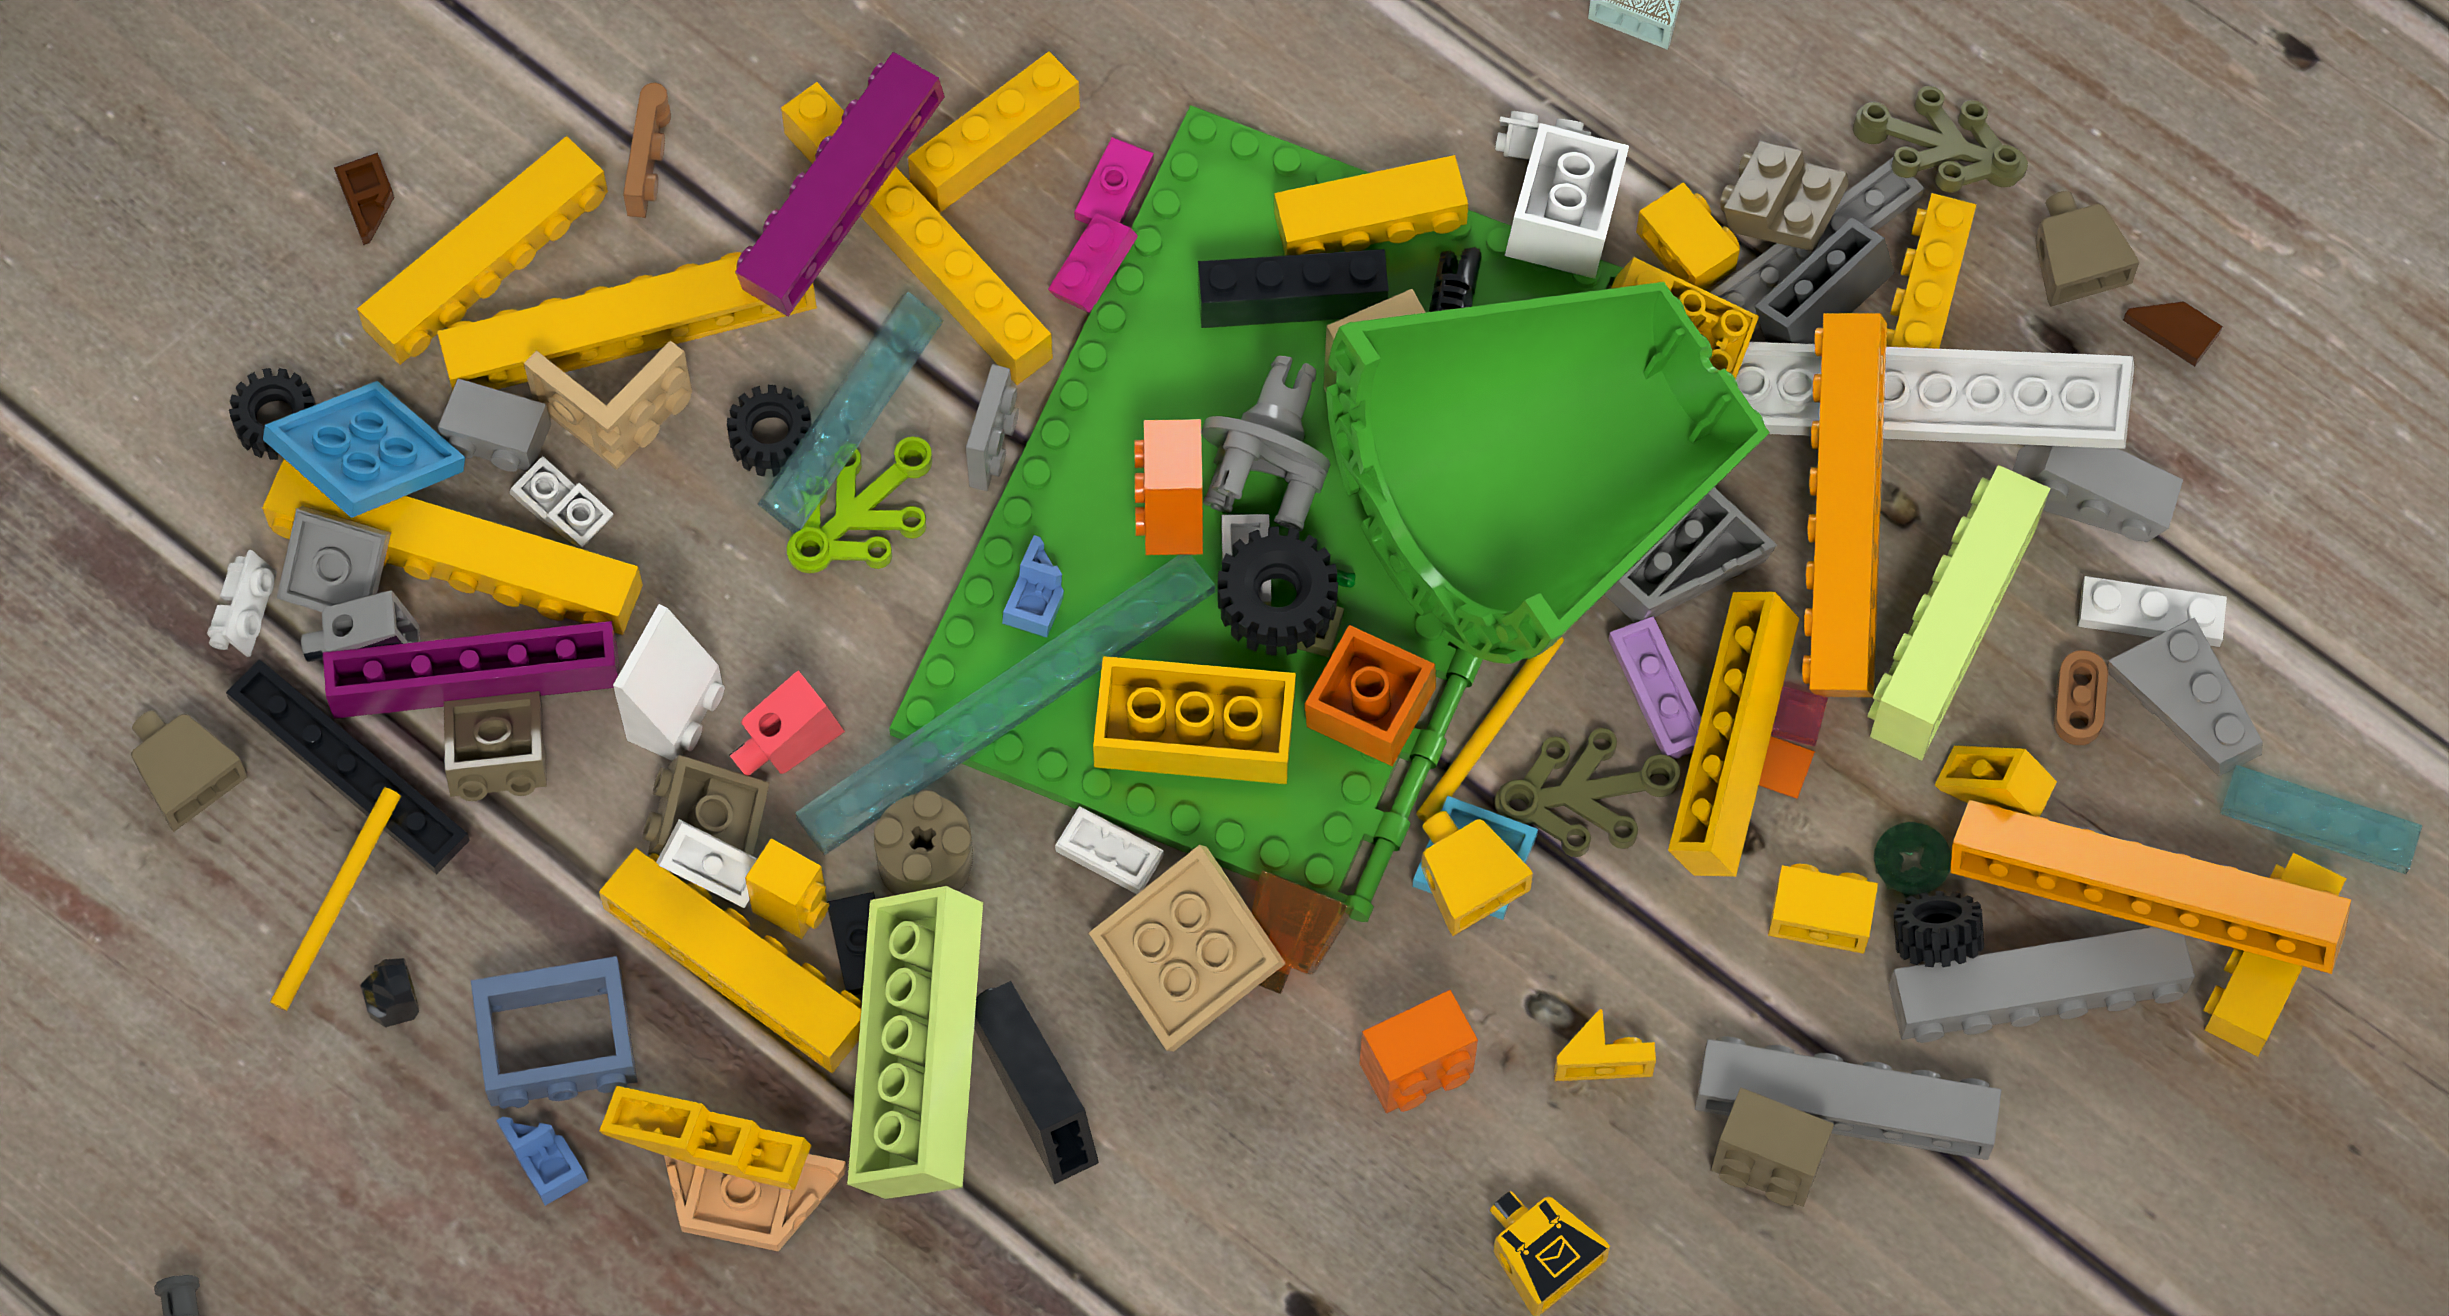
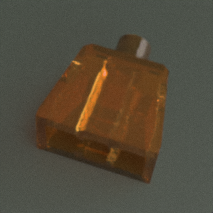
(1298, 924)

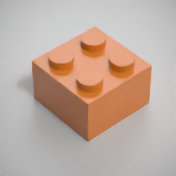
(1170, 487)
(1370, 695)
(1418, 1053)

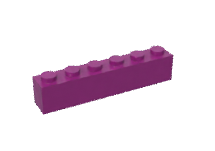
(839, 183)
(470, 667)

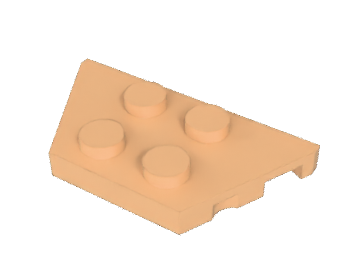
(748, 1210)

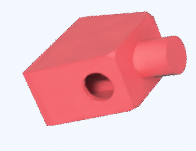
(786, 728)

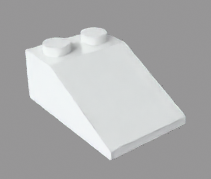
(667, 687)

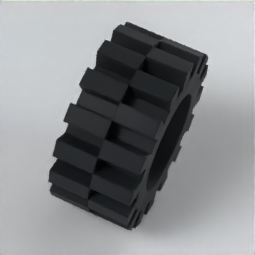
(259, 393)
(760, 407)
(1938, 929)

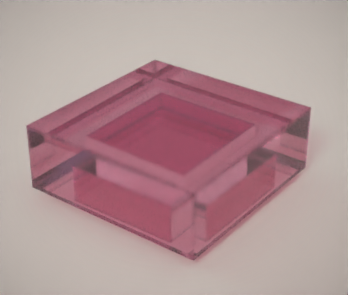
(1799, 716)

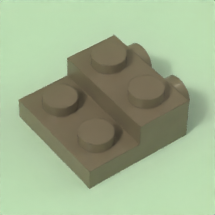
(1782, 197)
(494, 745)
(708, 799)

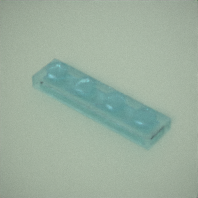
(2321, 819)

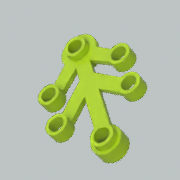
(857, 513)

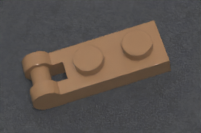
(646, 147)

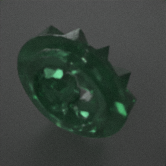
(1911, 838)

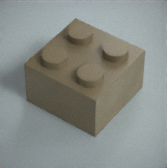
(1771, 1148)

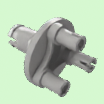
(1269, 442)

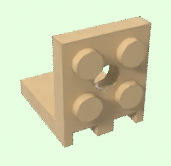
(629, 418)

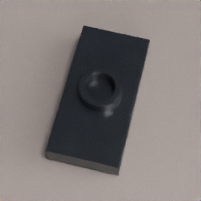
(850, 928)

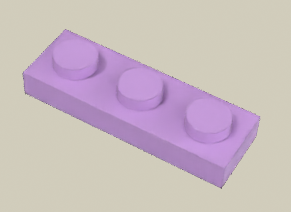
(1657, 686)

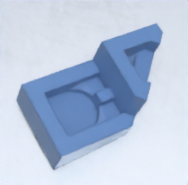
(1036, 592)
(544, 1158)

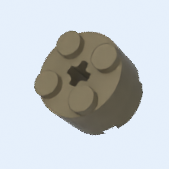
(918, 823)

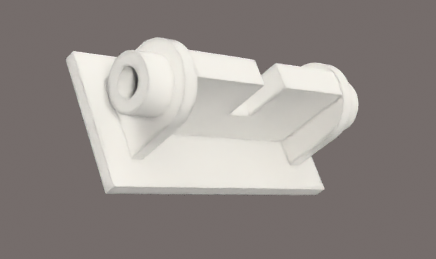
(1523, 131)
(248, 587)

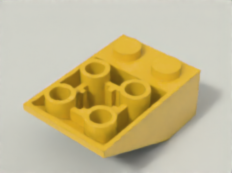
(1720, 321)

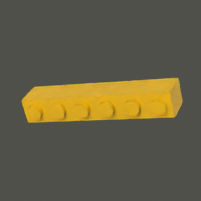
(483, 250)
(1734, 734)
(734, 959)

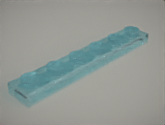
(850, 412)

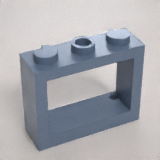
(544, 987)

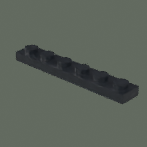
(346, 764)

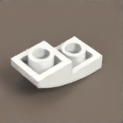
(561, 504)

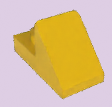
(1590, 1058)

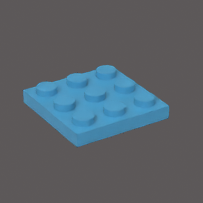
(364, 449)

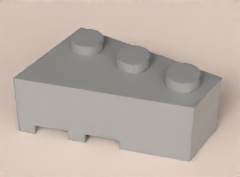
(2103, 488)
(1693, 557)
(2190, 694)

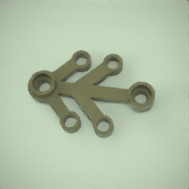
(1992, 161)
(1579, 792)

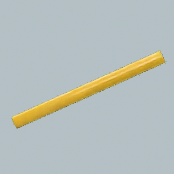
(1486, 732)
(335, 899)

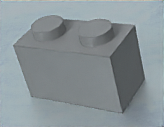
(495, 425)

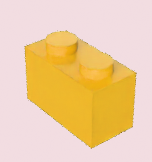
(1688, 238)
(787, 889)
(1823, 908)

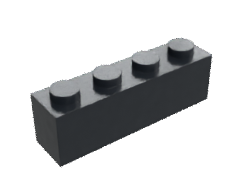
(1290, 287)

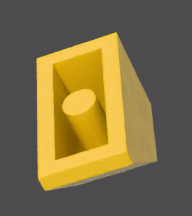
(1997, 777)

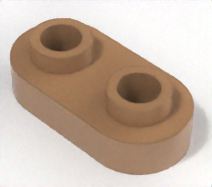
(2079, 700)

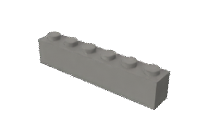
(2040, 983)
(1858, 1099)

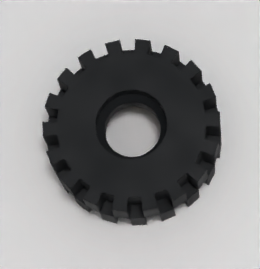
(1277, 559)

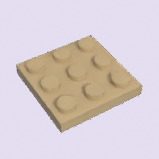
(1186, 948)

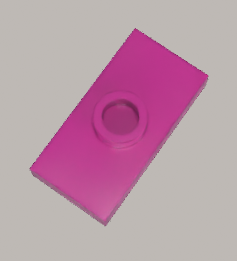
(1115, 182)

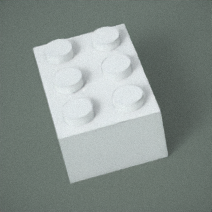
(1567, 200)

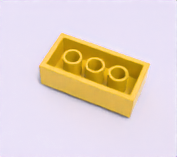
(1194, 720)

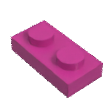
(1093, 262)

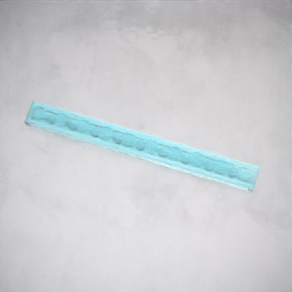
(1004, 702)

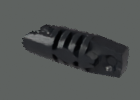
(1455, 282)

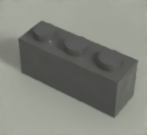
(1828, 281)

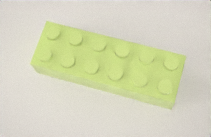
(1956, 611)
(915, 1043)

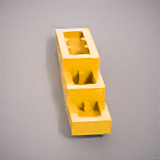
(705, 1138)

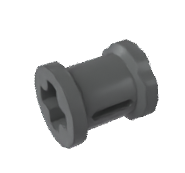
(178, 1295)

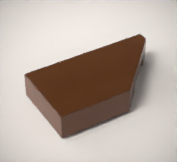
(366, 193)
(2176, 328)

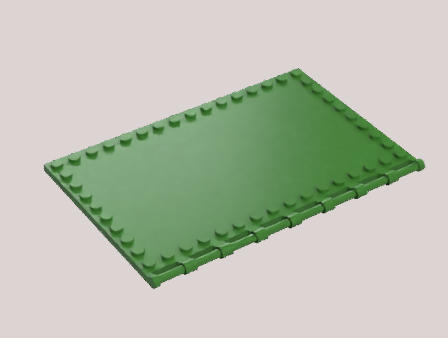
(1076, 491)

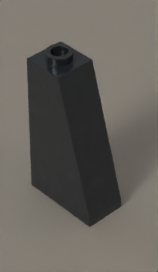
(1035, 1082)

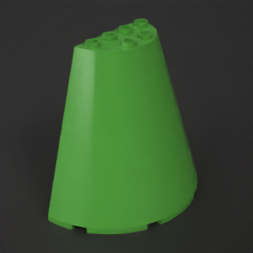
(1529, 452)

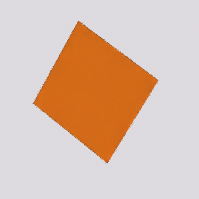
(1785, 767)

